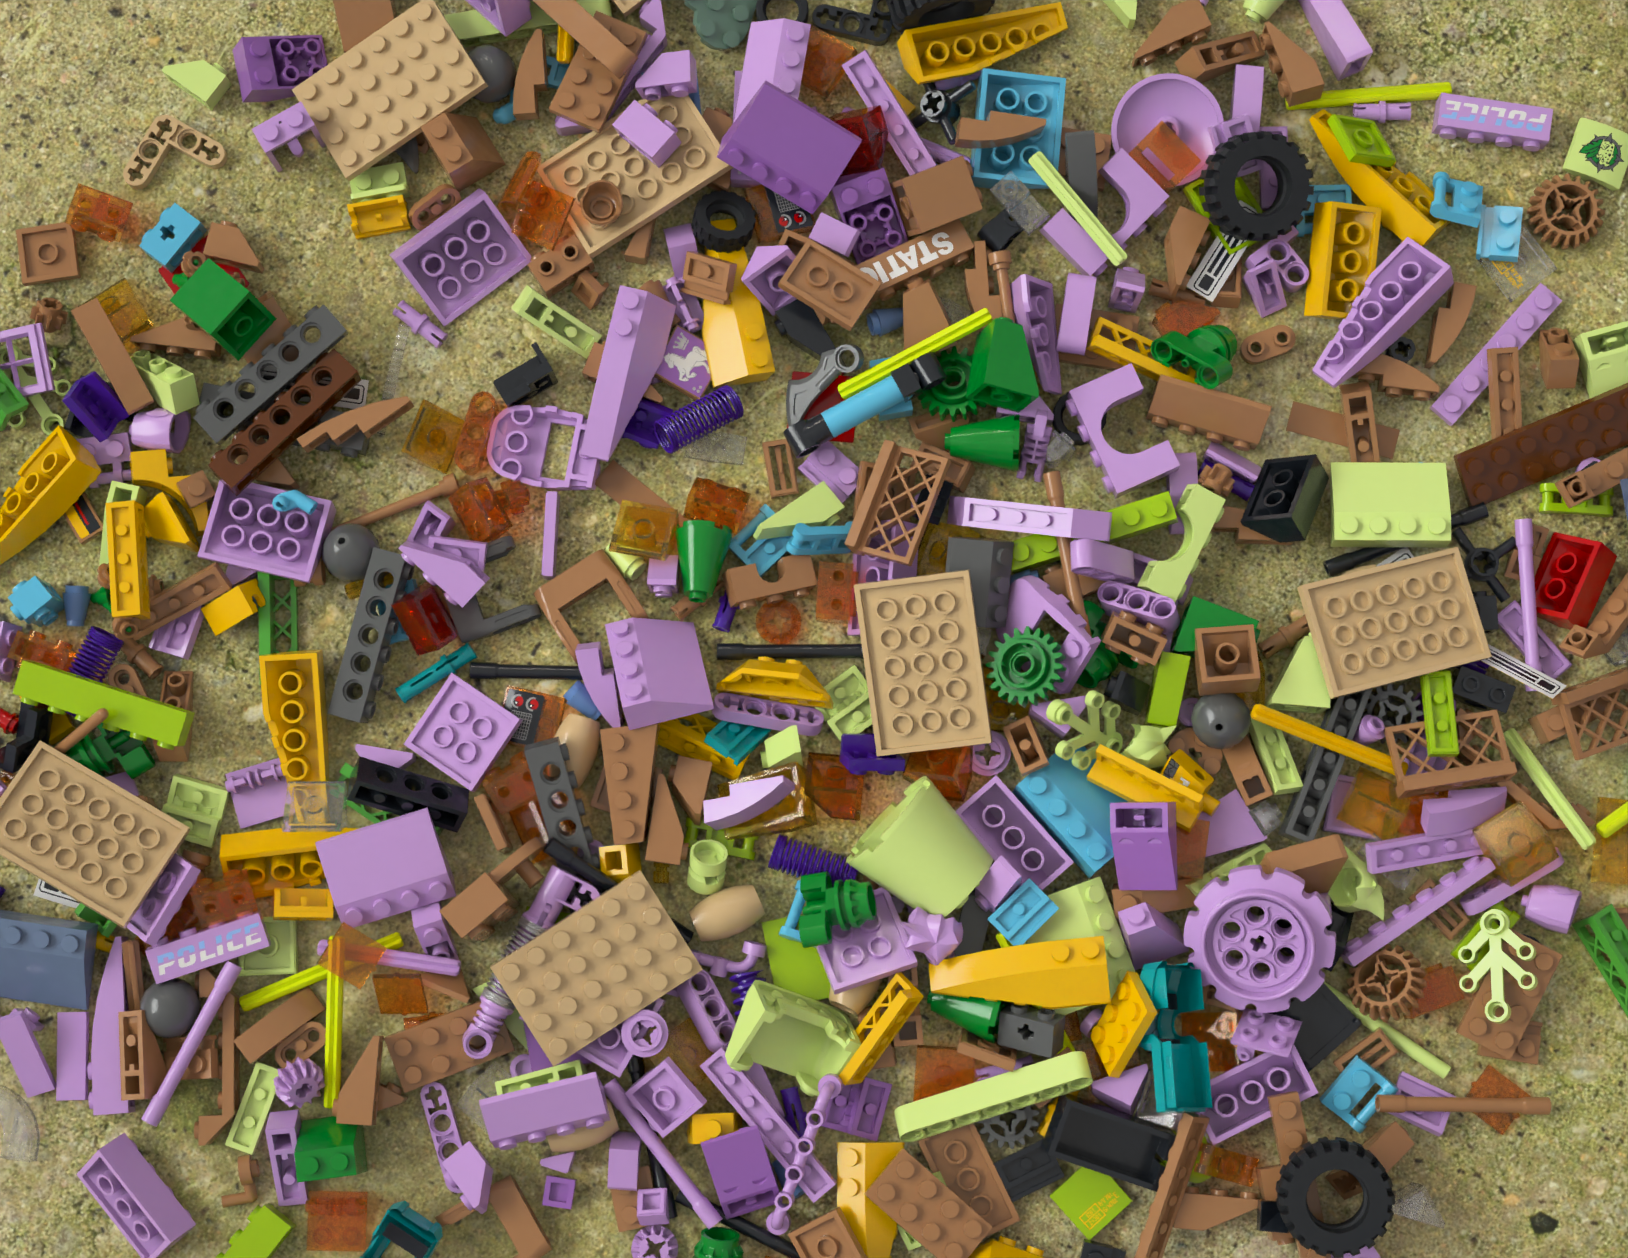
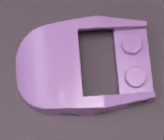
(520, 445)
(1026, 607)

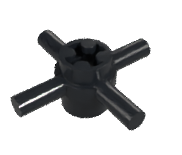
(942, 108)
(1492, 558)

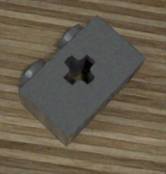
(1031, 1029)

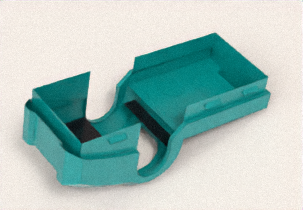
(1178, 1060)
(406, 1230)

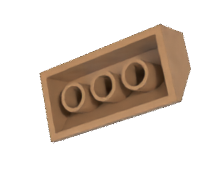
(1207, 413)

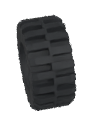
(921, 13)
(1291, 191)
(1343, 1236)

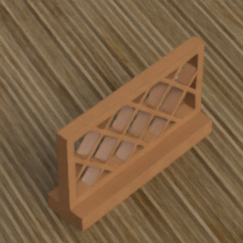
(875, 497)
(1589, 692)
(1452, 778)

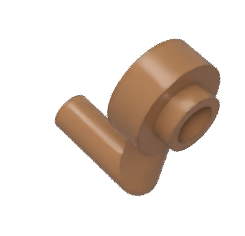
(247, 1170)

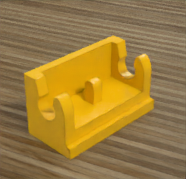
(379, 217)
(233, 606)
(302, 904)

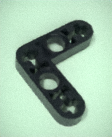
(866, 22)

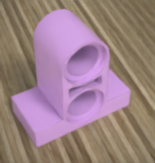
(1290, 263)

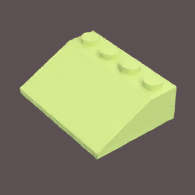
(1389, 505)
(1082, 914)

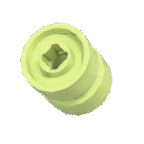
(707, 867)

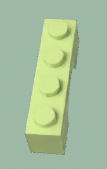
(1198, 511)

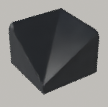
(1269, 1217)

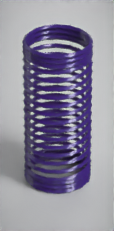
(667, 425)
(88, 657)
(776, 862)

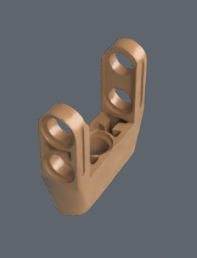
(576, 584)
(515, 1216)

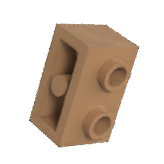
(560, 267)
(1139, 640)

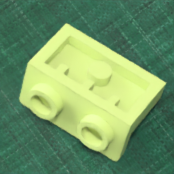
(380, 183)

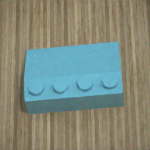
(1020, 95)
(1071, 811)

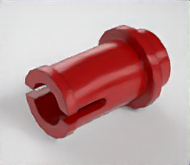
(8, 722)

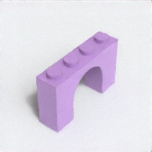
(1141, 200)
(1121, 470)

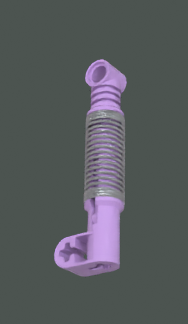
(540, 917)

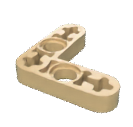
(172, 140)

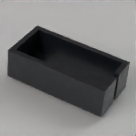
(1108, 1141)

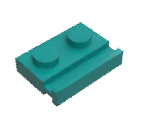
(736, 739)

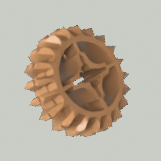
(1555, 192)
(1408, 979)

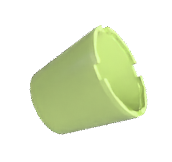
(922, 851)

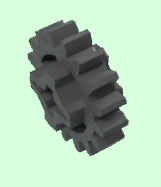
(1388, 702)
(1010, 1136)

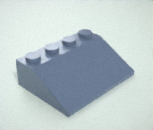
(46, 959)

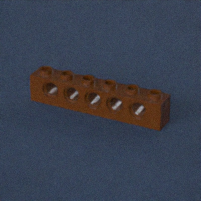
(281, 437)

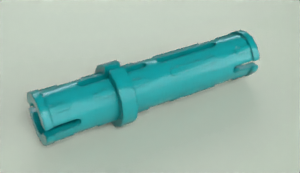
(436, 672)

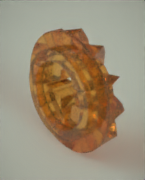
(770, 632)

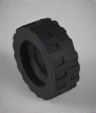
(719, 239)

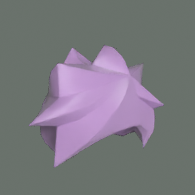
(932, 935)

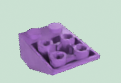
(276, 64)
(869, 206)
(1144, 845)
(741, 1171)

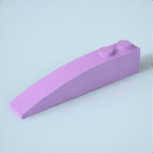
(105, 1050)

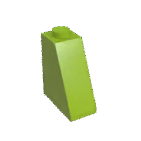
(1167, 689)

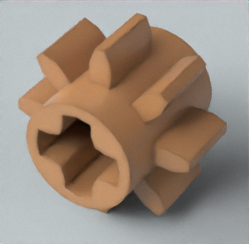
(50, 314)
(1217, 479)

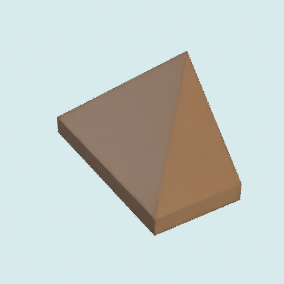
(932, 429)
(449, 985)

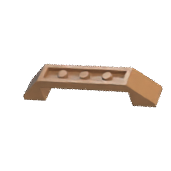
(1594, 479)
(1603, 630)
(1517, 791)
(228, 1099)

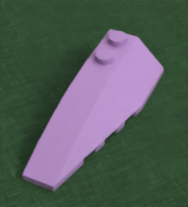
(1387, 307)
(628, 364)

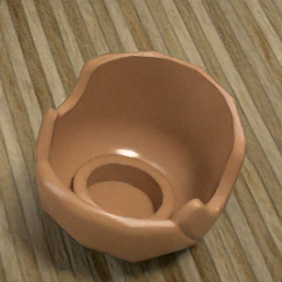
(601, 203)

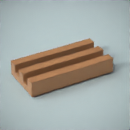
(784, 492)
(1429, 883)
(1385, 1041)

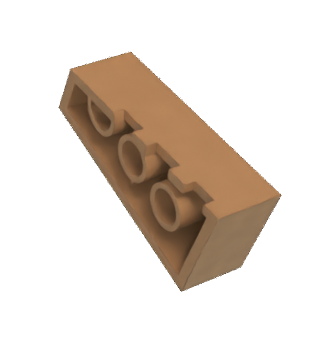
(629, 779)

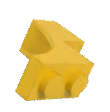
(152, 470)

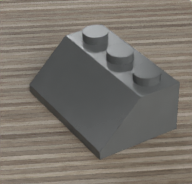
(989, 572)

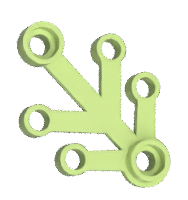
(39, 403)
(1062, 713)
(1496, 961)

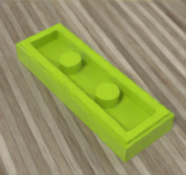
(1439, 714)

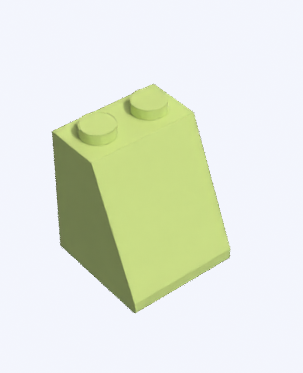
(1300, 682)

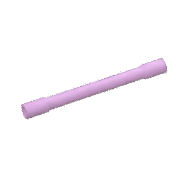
(1524, 543)
(162, 1098)
(700, 1204)

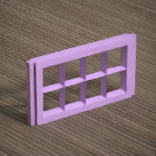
(39, 357)

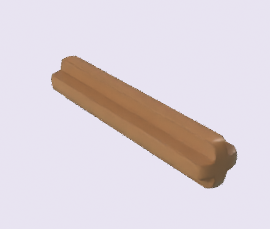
(133, 973)

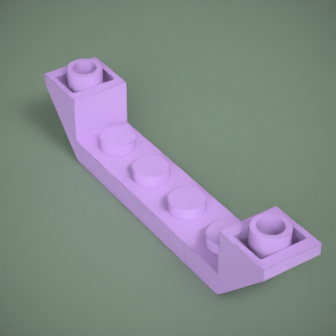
(652, 20)
(1029, 518)

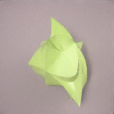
(1149, 746)
(1357, 888)

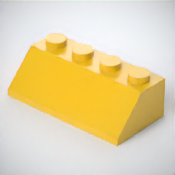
(1340, 257)

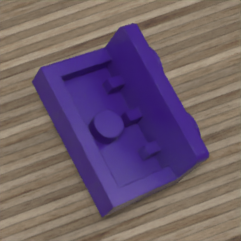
(95, 405)
(642, 423)
(860, 755)

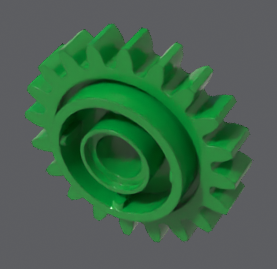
(951, 399)
(1041, 675)

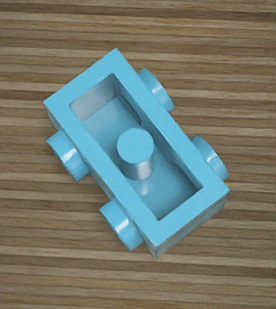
(36, 602)

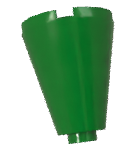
(987, 442)
(701, 556)
(970, 1013)

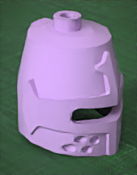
(153, 430)
(1551, 906)

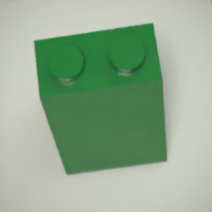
(223, 309)
(1002, 367)
(1205, 614)
(329, 1150)

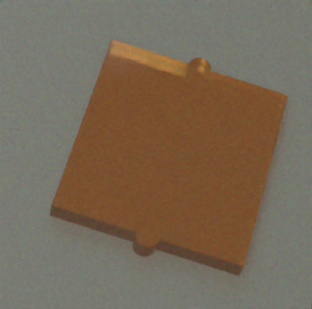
(351, 955)
(400, 993)
(1495, 1085)

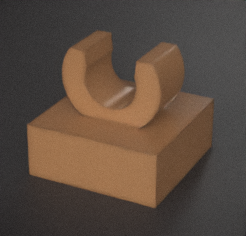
(588, 289)

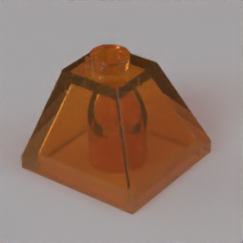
(947, 768)
(833, 786)

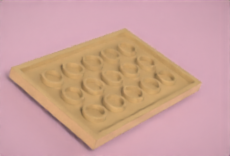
(389, 87)
(643, 186)
(1394, 622)
(923, 663)
(85, 834)
(596, 968)

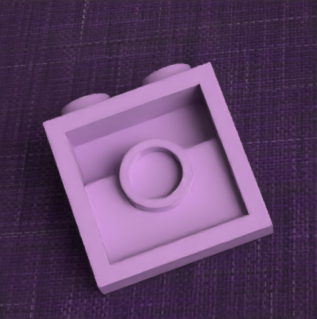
(665, 1097)

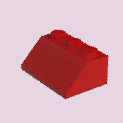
(1571, 579)

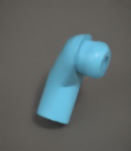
(505, 113)
(294, 499)

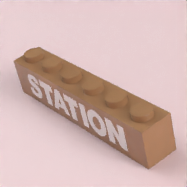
(915, 259)

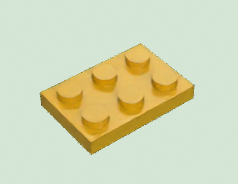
(1123, 1024)

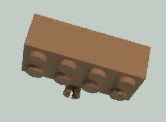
(488, 899)

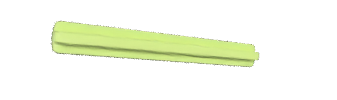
(1077, 208)
(1549, 789)

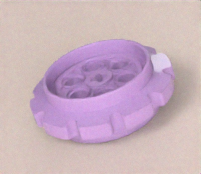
(1280, 897)

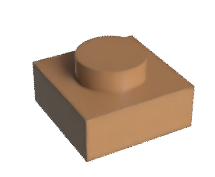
(196, 489)

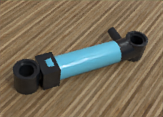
(901, 386)

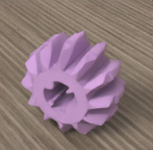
(299, 1082)

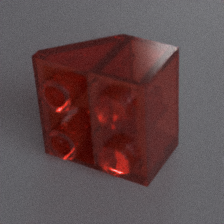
(872, 129)
(425, 619)

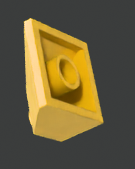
(167, 524)

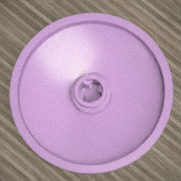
(1177, 101)

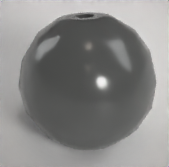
(497, 70)
(348, 551)
(1221, 720)
(171, 1007)

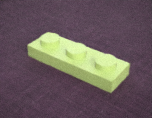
(1275, 758)
(253, 1109)

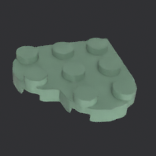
(722, 22)

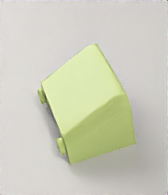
(791, 1036)

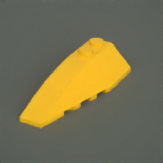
(977, 42)
(1402, 197)
(736, 333)
(46, 490)
(297, 712)
(275, 858)
(1033, 974)
(857, 1168)

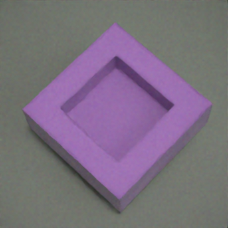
(559, 1192)

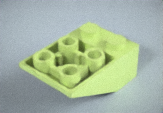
(1603, 358)

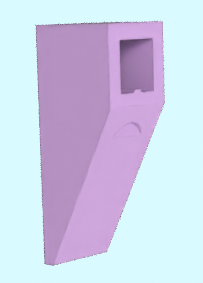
(451, 572)

